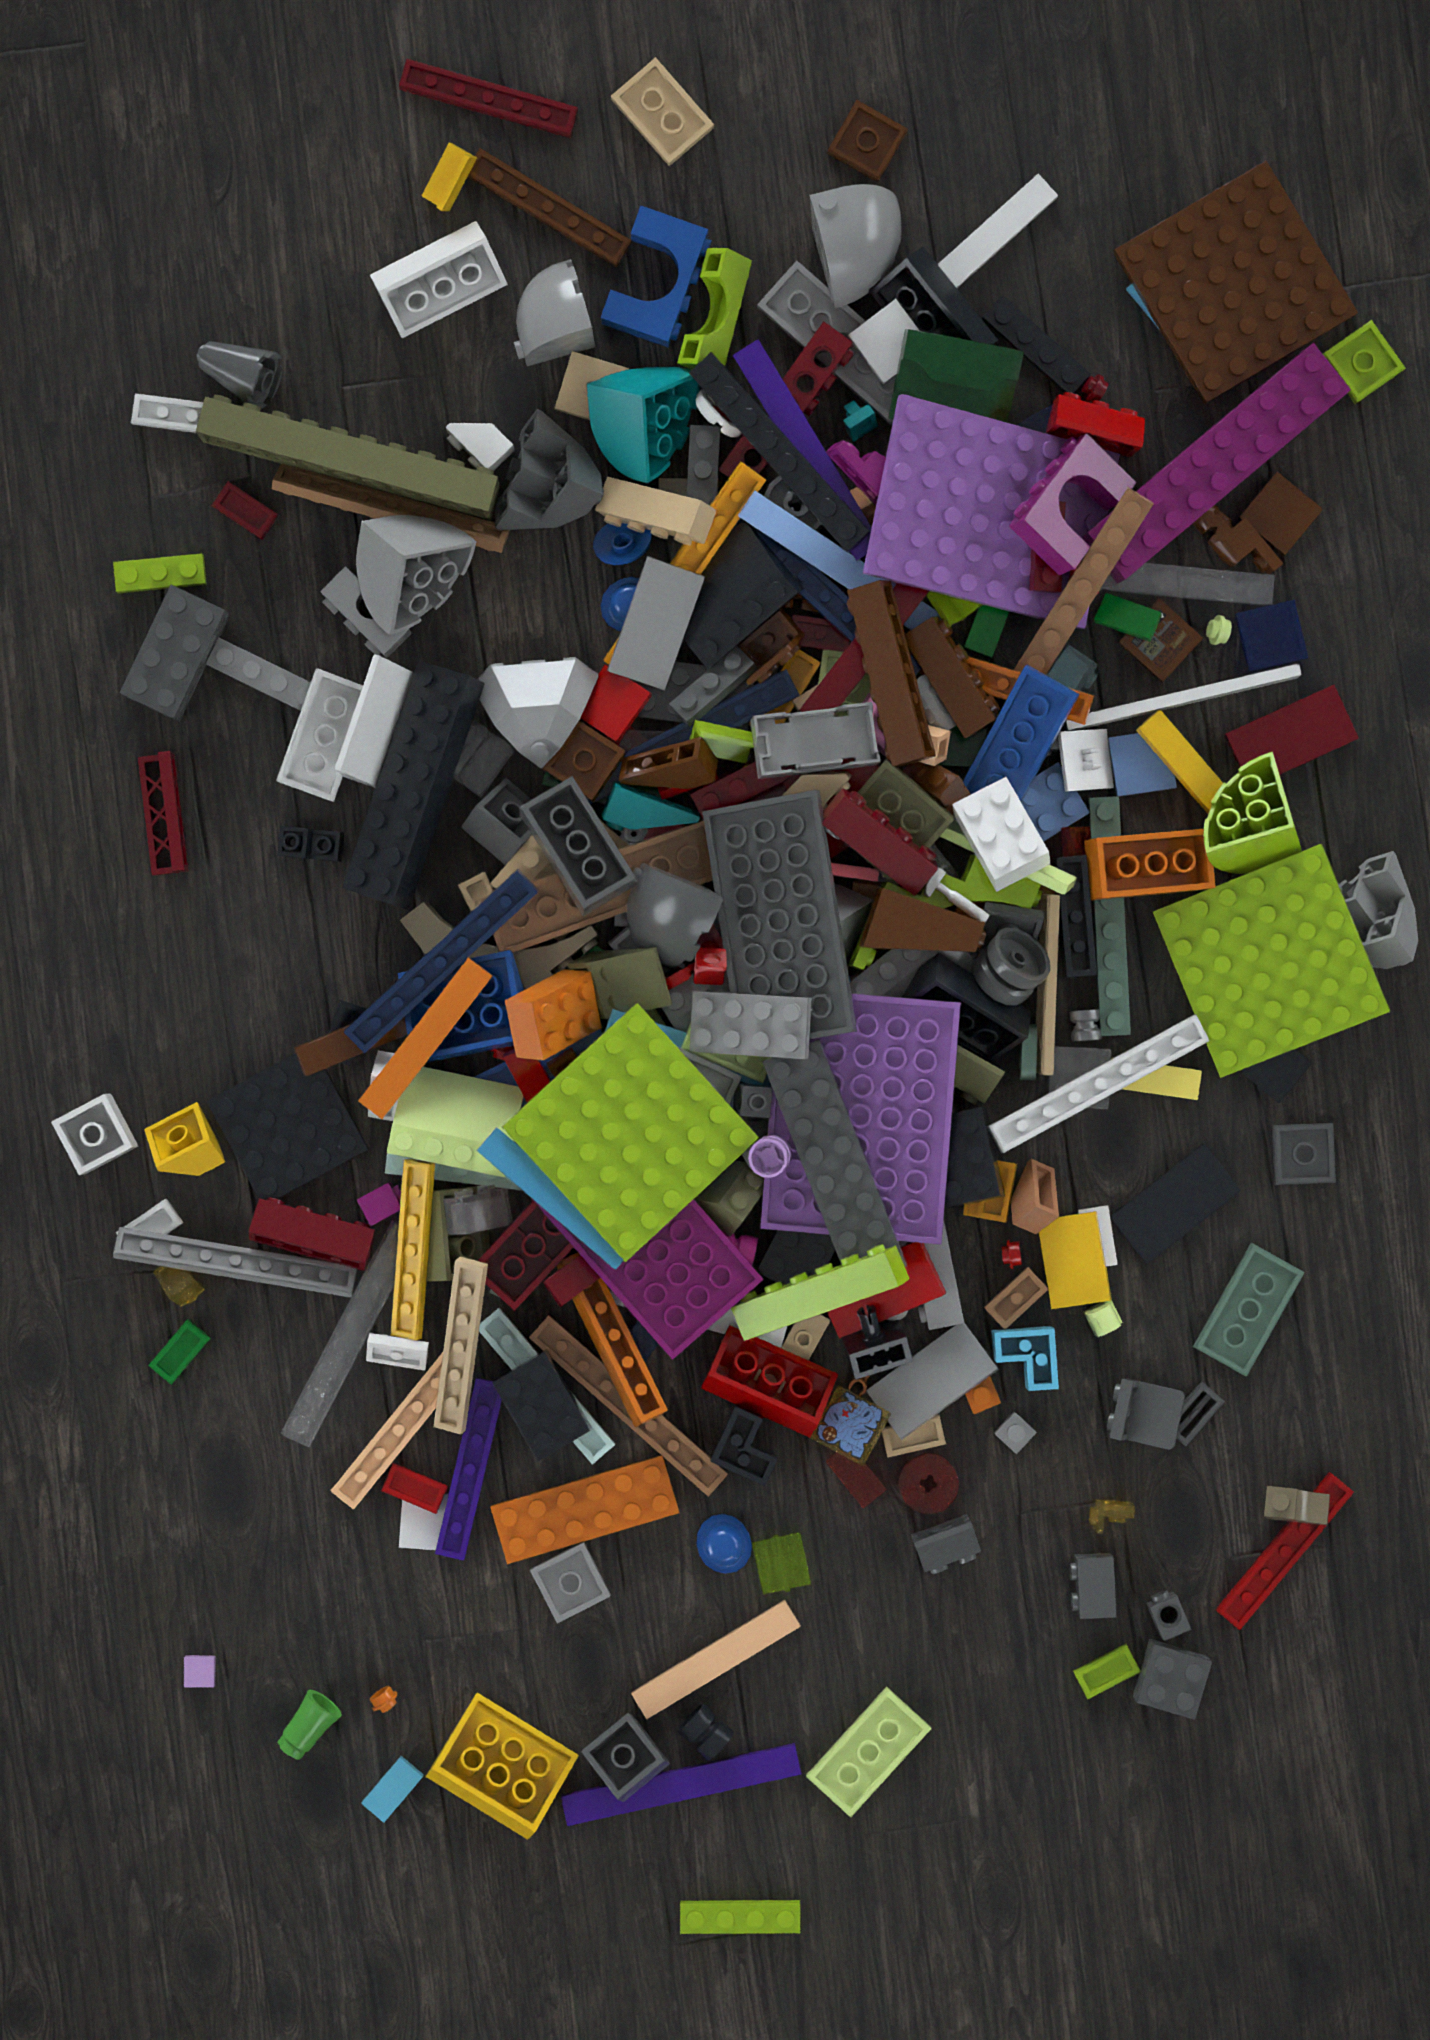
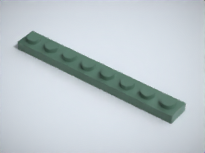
(1110, 933)

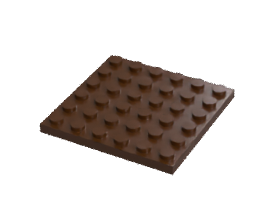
(1235, 282)

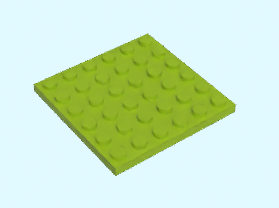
(1271, 960)
(630, 1132)

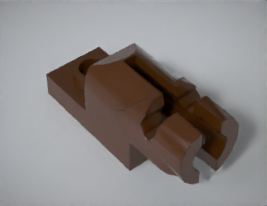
(1236, 542)

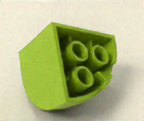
(1250, 820)

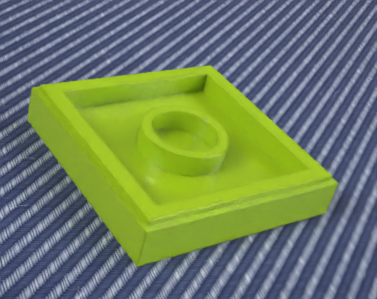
(1364, 361)

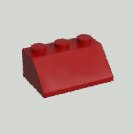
(1109, 428)

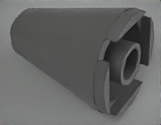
(242, 370)

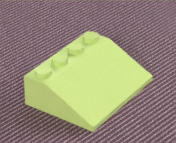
(448, 1118)

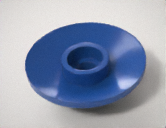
(620, 544)

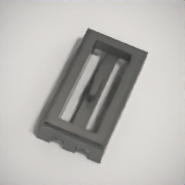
(1206, 1416)

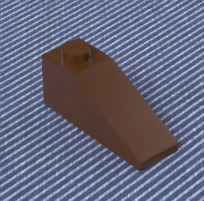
(672, 766)

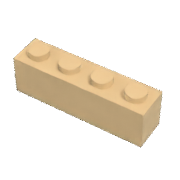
(656, 511)

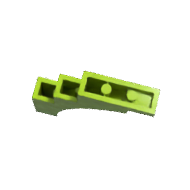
(973, 886)

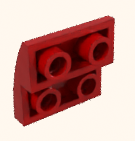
(614, 704)

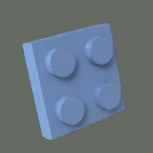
(1050, 805)

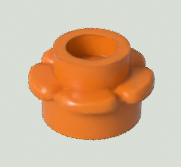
(383, 1699)

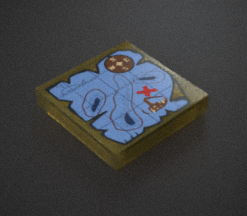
(850, 1425)

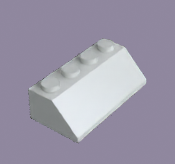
(439, 279)

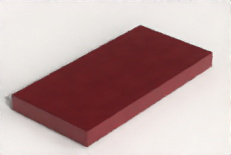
(1295, 731)

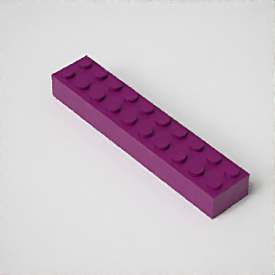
(1229, 454)

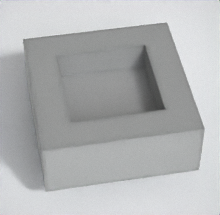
(1015, 1432)

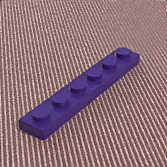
(469, 1471)

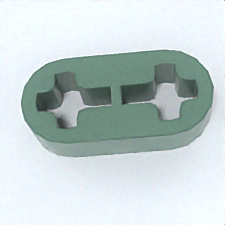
(1028, 1055)

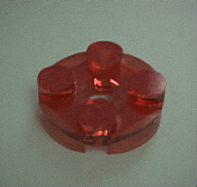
(943, 1474)

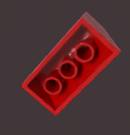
(802, 1397)

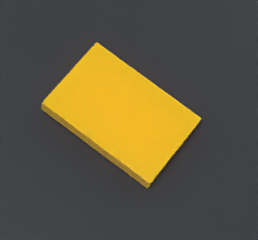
(1075, 1261)

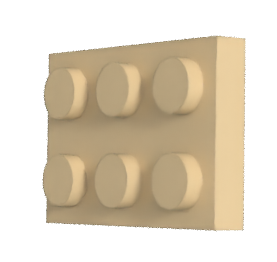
(662, 111)

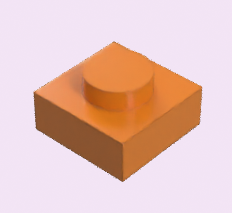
(982, 1396)

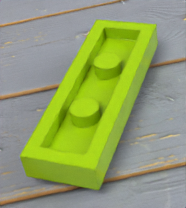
(159, 573)

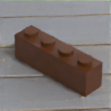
(951, 676)

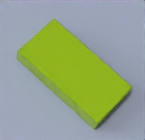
(1106, 1671)

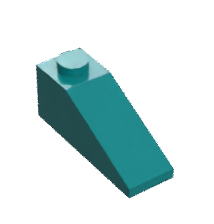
(641, 810)

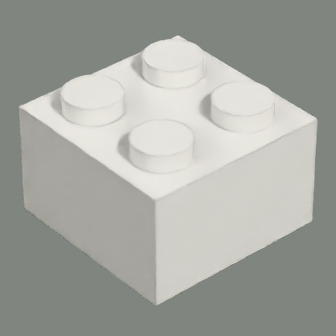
(94, 1134)

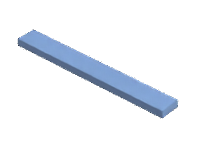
(816, 549)

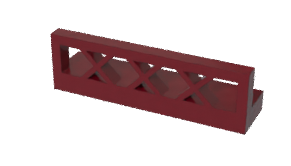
(172, 811)

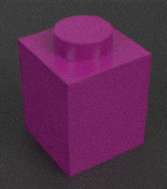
(381, 1203)

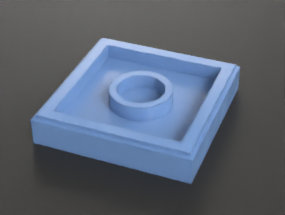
(1137, 767)

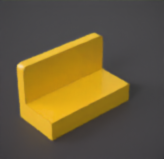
(449, 177)

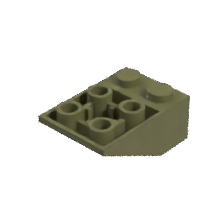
(625, 979)

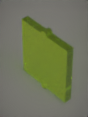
(781, 1563)

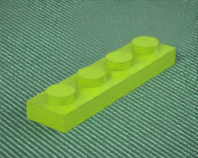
(739, 1916)

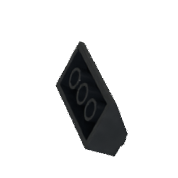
(931, 299)
(984, 1024)

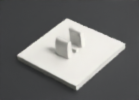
(1085, 760)

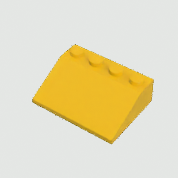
(502, 1766)

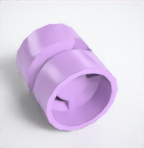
(770, 1156)

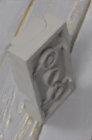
(814, 740)

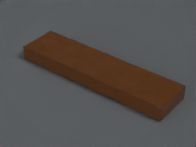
(337, 1047)

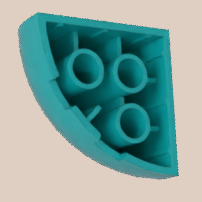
(642, 417)

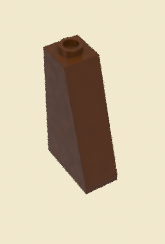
(916, 925)

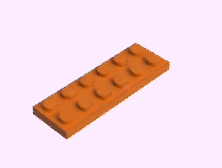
(584, 1509)

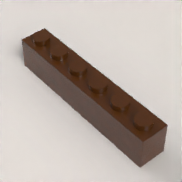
(890, 673)

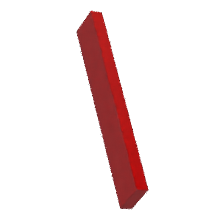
(1279, 1558)

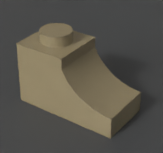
(1296, 1505)

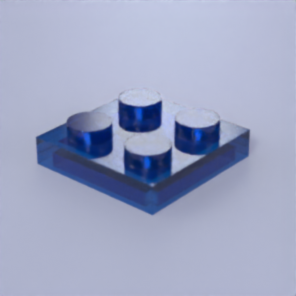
(1271, 636)

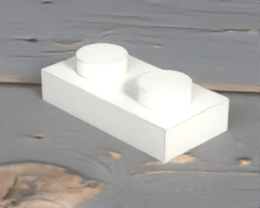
(397, 1351)

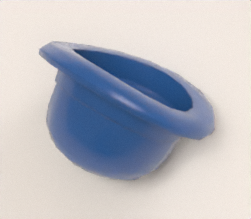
(617, 601)
(724, 1543)

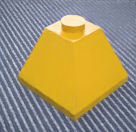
(184, 1143)

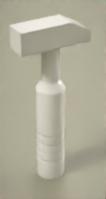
(954, 897)

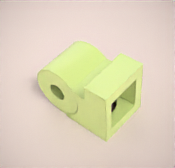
(1103, 1318)

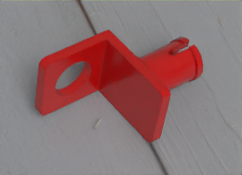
(710, 964)

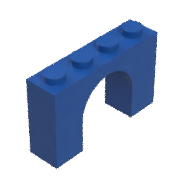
(659, 319)

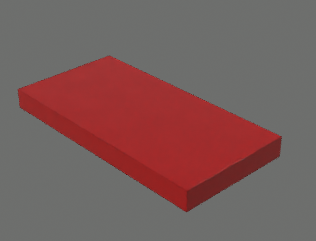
(921, 1288)

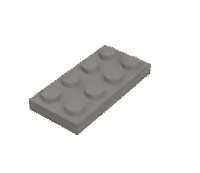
(750, 1024)

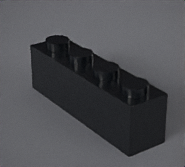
(1076, 920)

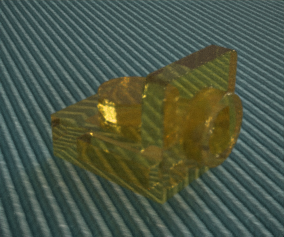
(178, 1285)
(1115, 1511)

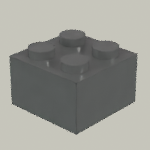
(1172, 1679)
(625, 1757)

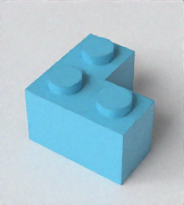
(1035, 1348)

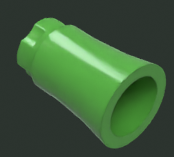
(308, 1724)

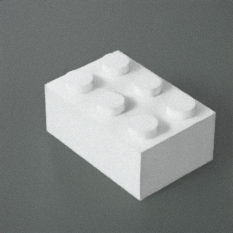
(1001, 834)

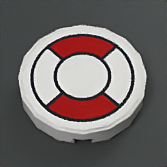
(714, 414)

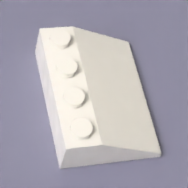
(374, 721)

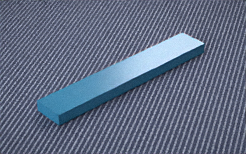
(524, 1173)

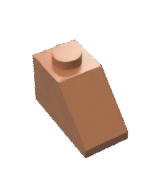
(1035, 1198)

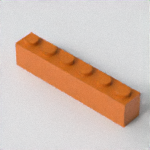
(618, 1351)

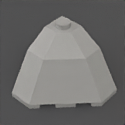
(537, 703)
(1383, 911)

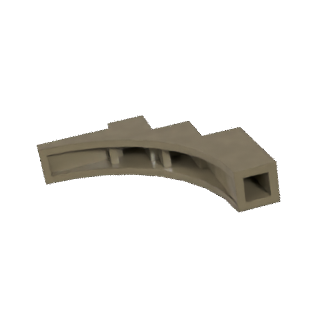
(533, 964)

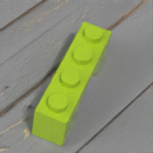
(725, 278)

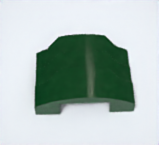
(957, 374)

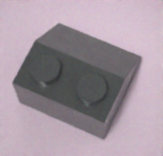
(498, 822)
(946, 1544)

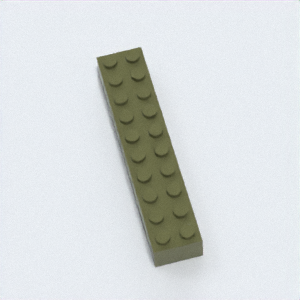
(347, 457)

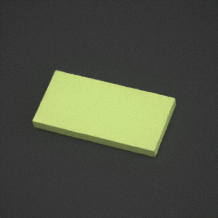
(868, 1751)

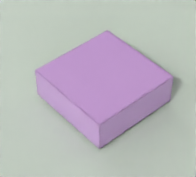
(199, 1671)

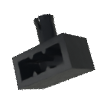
(875, 1346)

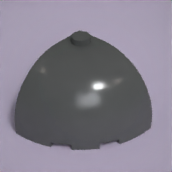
(669, 914)

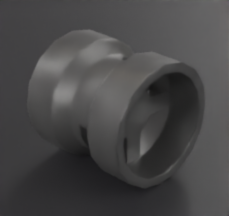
(1085, 1025)

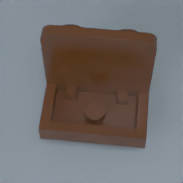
(772, 645)

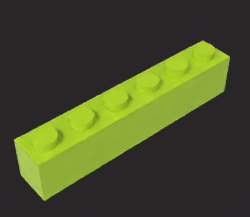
(820, 1292)

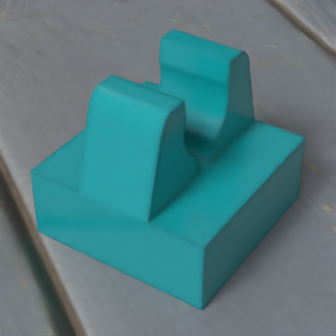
(859, 420)

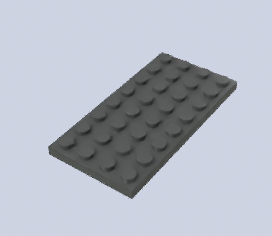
(781, 905)

